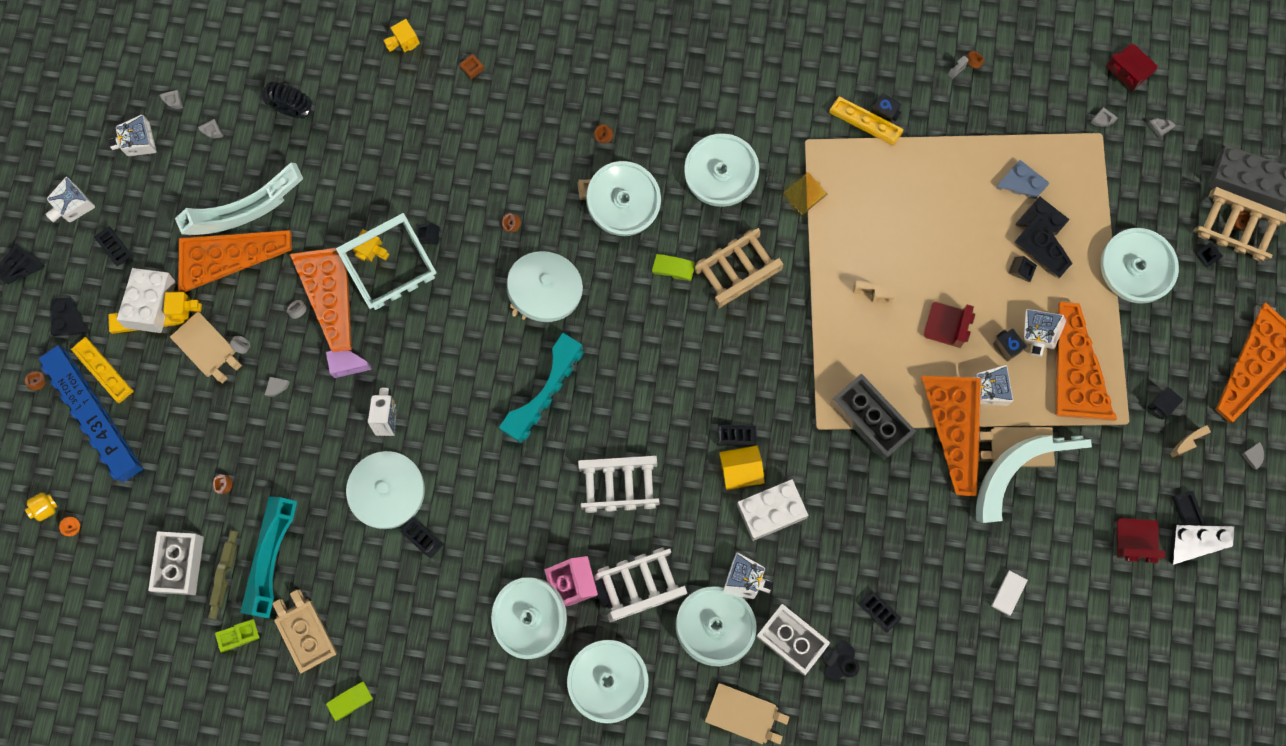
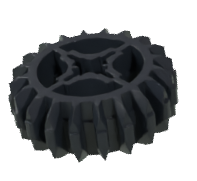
(287, 100)

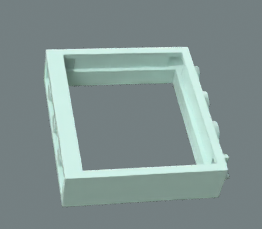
(396, 293)

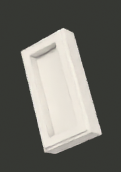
(1009, 593)

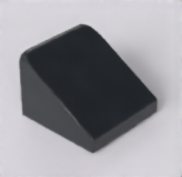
(428, 233)
(1022, 268)

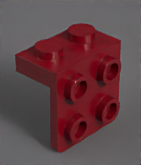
(1131, 66)
(949, 324)
(1138, 540)

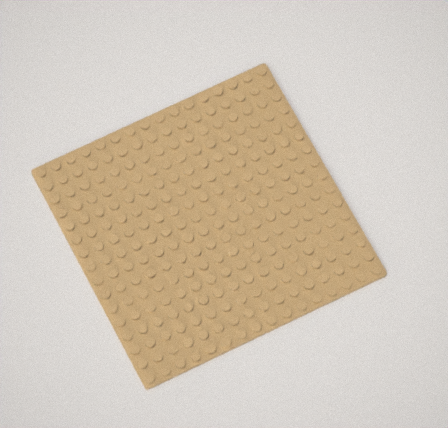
(940, 231)

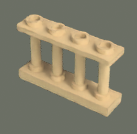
(1238, 205)
(739, 286)

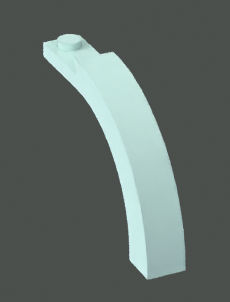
(243, 211)
(1002, 470)

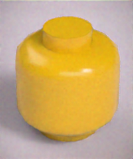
(41, 507)

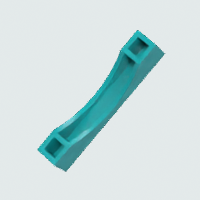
(519, 421)
(259, 589)

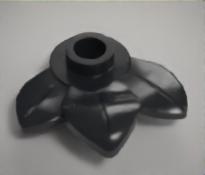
(838, 659)

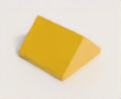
(742, 467)

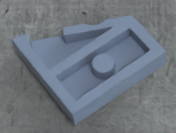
(1023, 180)

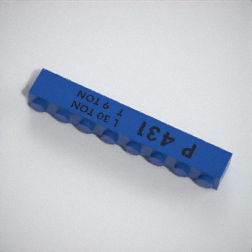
(91, 414)

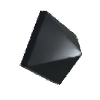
(1209, 254)

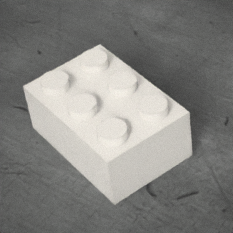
(144, 300)
(772, 510)
(176, 563)
(793, 639)

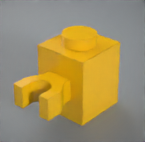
(403, 36)
(370, 249)
(178, 306)

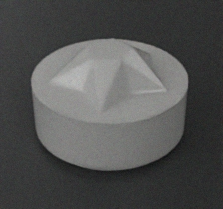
(296, 309)
(240, 344)

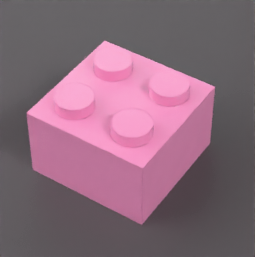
(572, 580)

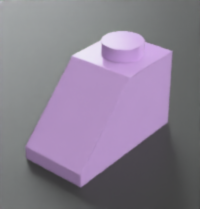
(345, 363)

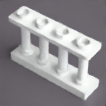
(627, 466)
(655, 598)

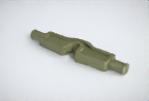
(220, 581)

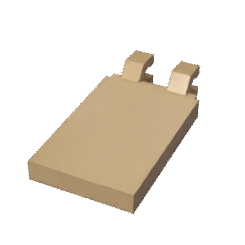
(205, 346)
(1005, 437)
(303, 632)
(744, 715)

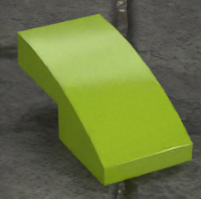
(674, 267)
(237, 635)
(349, 701)

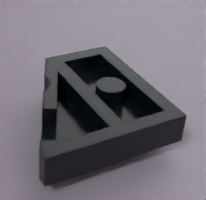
(1051, 215)
(18, 264)
(66, 318)

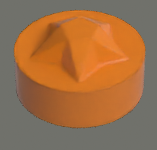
(69, 526)

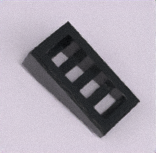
(106, 233)
(721, 442)
(431, 545)
(880, 621)

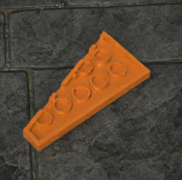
(219, 256)
(328, 291)
(1257, 365)
(1079, 376)
(957, 418)

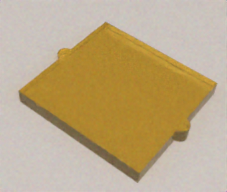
(805, 193)

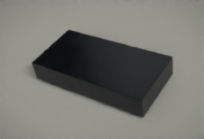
(1188, 508)

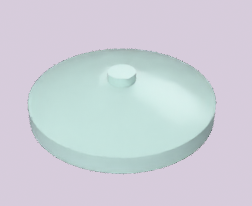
(721, 170)
(623, 198)
(1139, 265)
(544, 286)
(385, 490)
(529, 618)
(715, 626)
(607, 681)

